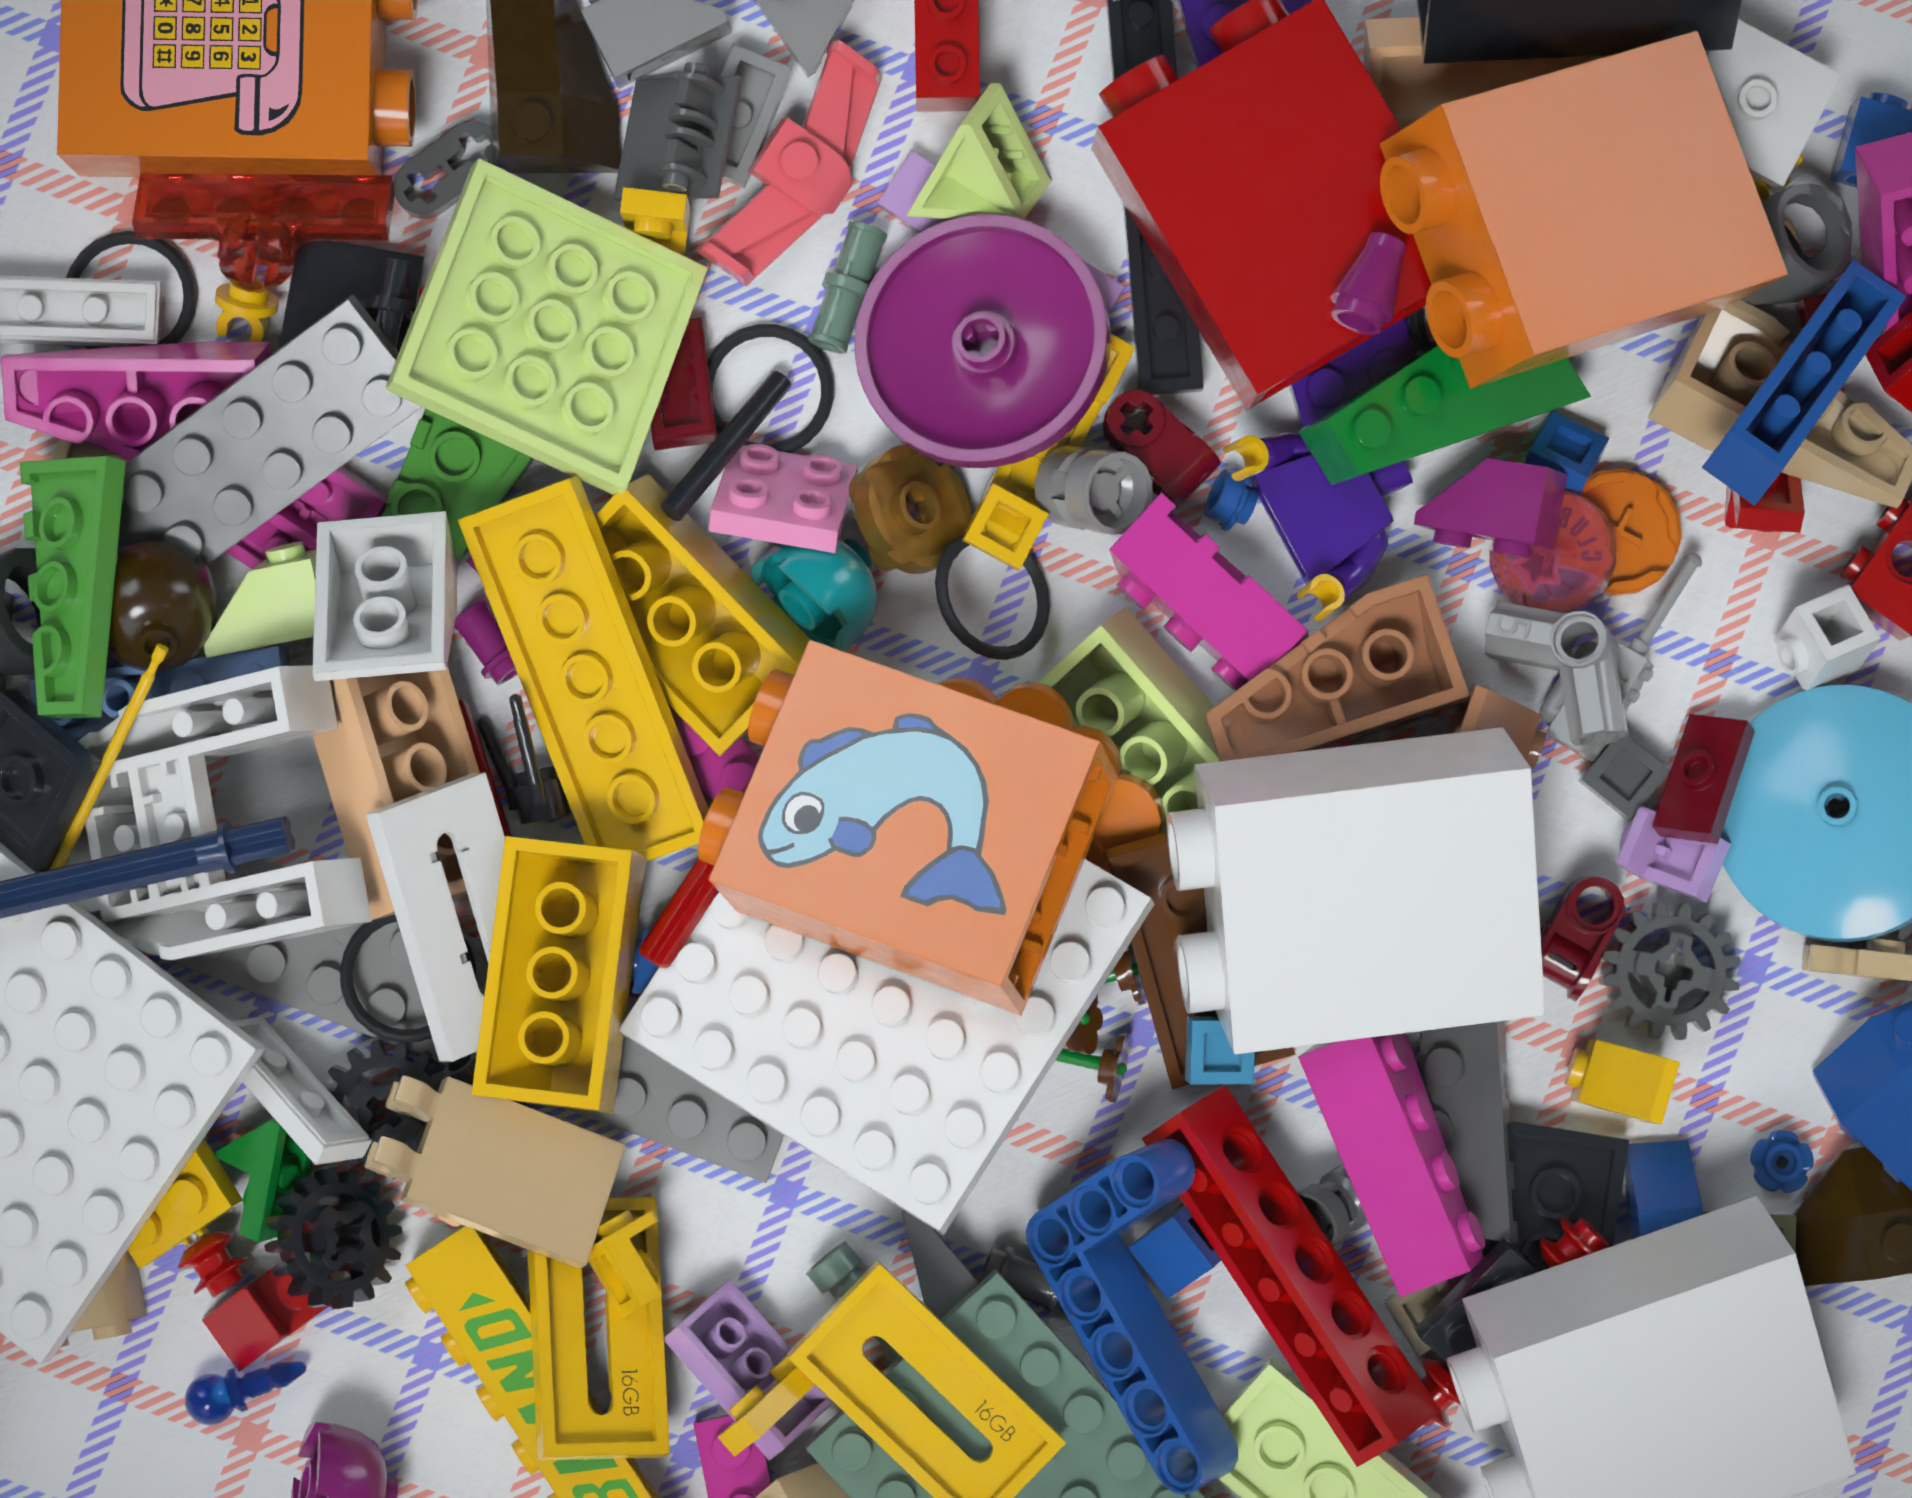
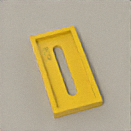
(887, 1309)
(636, 1361)

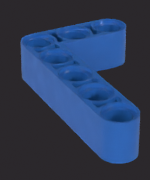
(1120, 1319)

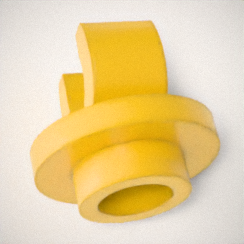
(250, 304)

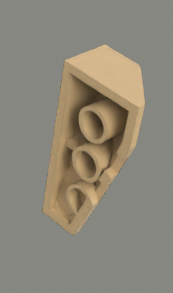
(1724, 368)

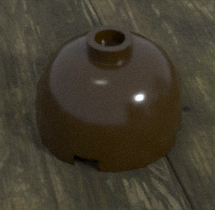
(160, 601)

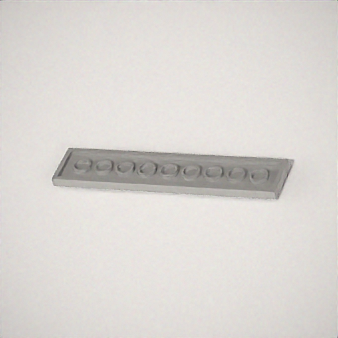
(650, 1095)

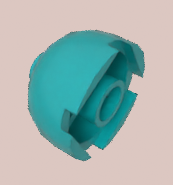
(822, 591)

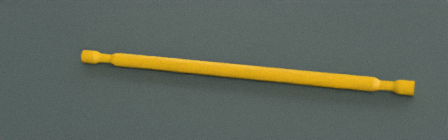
(110, 756)

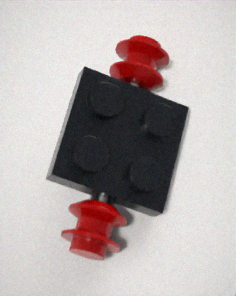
(1447, 1325)

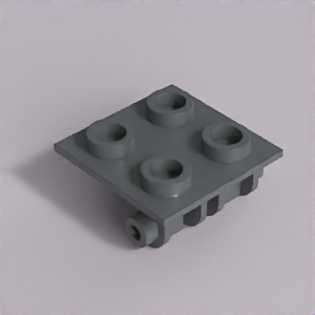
(679, 133)

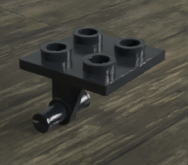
(333, 270)

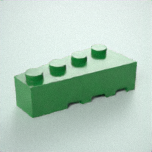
(1429, 407)

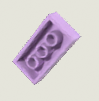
(734, 1350)

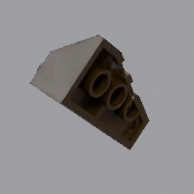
(548, 91)

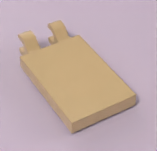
(501, 1168)

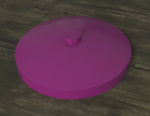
(982, 341)

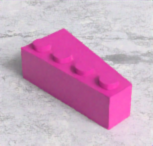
(1395, 1158)

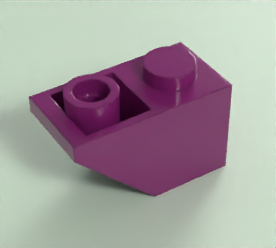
(1501, 503)

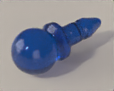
(213, 1398)

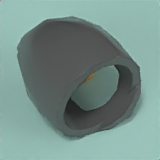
(1805, 273)

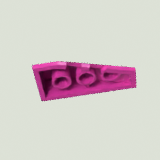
(120, 394)

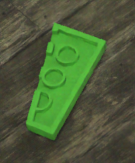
(454, 473)
(76, 561)

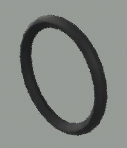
(163, 248)
(811, 350)
(961, 632)
(350, 995)

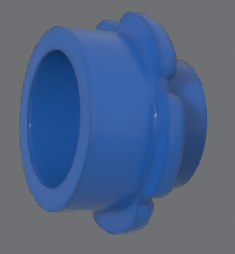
(1230, 500)
(1764, 1158)

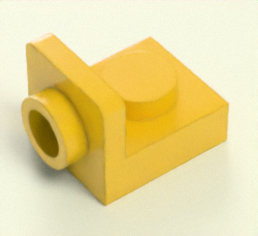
(657, 216)
(622, 1269)

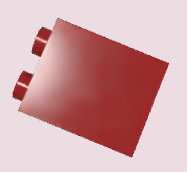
(1259, 187)

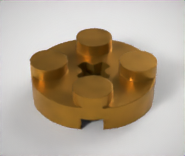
(882, 516)

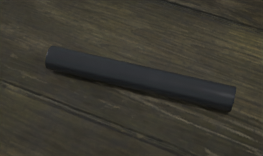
(725, 446)

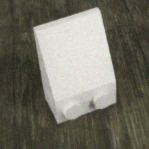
(384, 596)

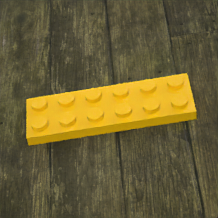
(586, 671)

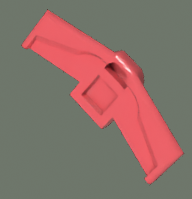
(802, 169)

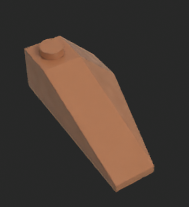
(1353, 677)

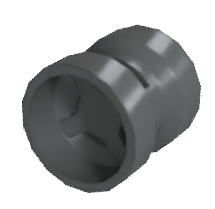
(1334, 1205)

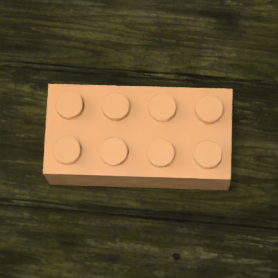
(390, 744)

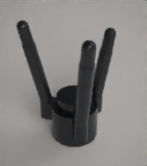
(539, 790)

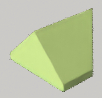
(985, 166)

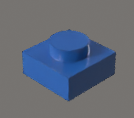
(1568, 449)

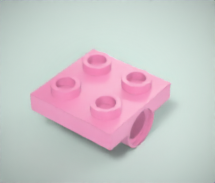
(783, 498)

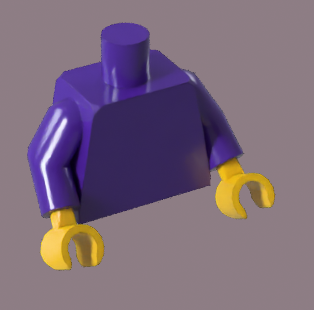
(1327, 529)

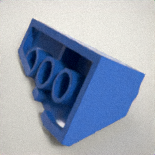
(1871, 1088)

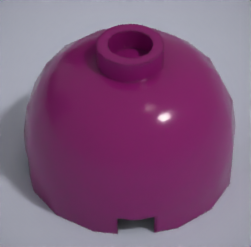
(342, 1465)

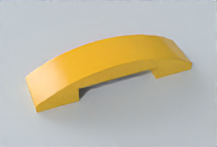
(1008, 513)

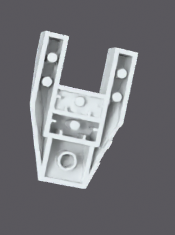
(164, 795)

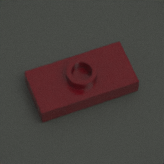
(686, 404)
(1703, 778)

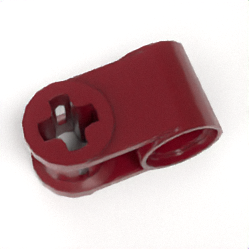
(1169, 450)
(1577, 940)

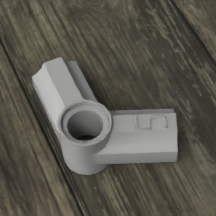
(1588, 684)

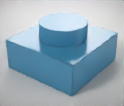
(1211, 1057)

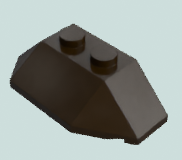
(1854, 1223)

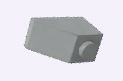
(650, 34)

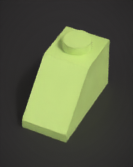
(271, 603)

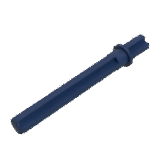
(205, 853)

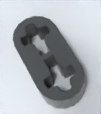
(433, 161)

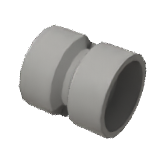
(1093, 488)

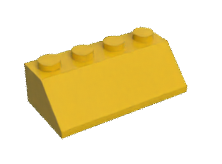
(697, 613)
(559, 974)

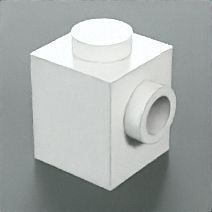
(1826, 639)

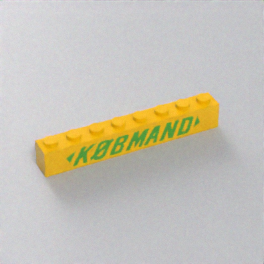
(492, 1331)

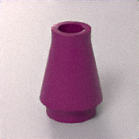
(1370, 286)

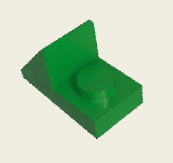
(273, 1163)

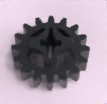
(363, 1089)
(333, 1238)

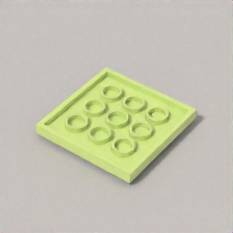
(547, 328)

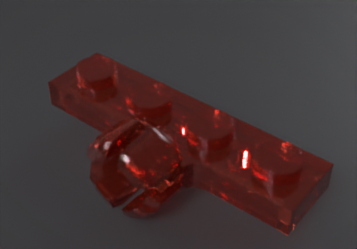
(262, 215)

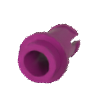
(485, 639)

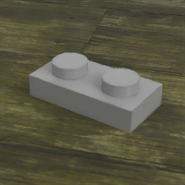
(757, 103)

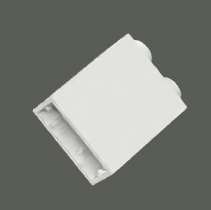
(1362, 890)
(1657, 1370)

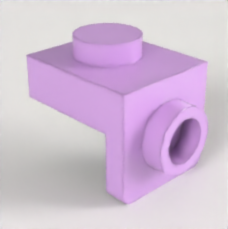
(1670, 862)

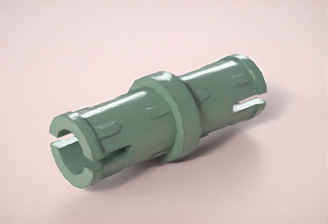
(847, 287)

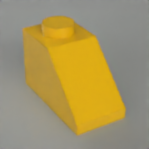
(1622, 1080)

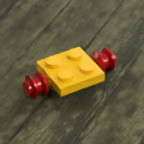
(190, 1204)

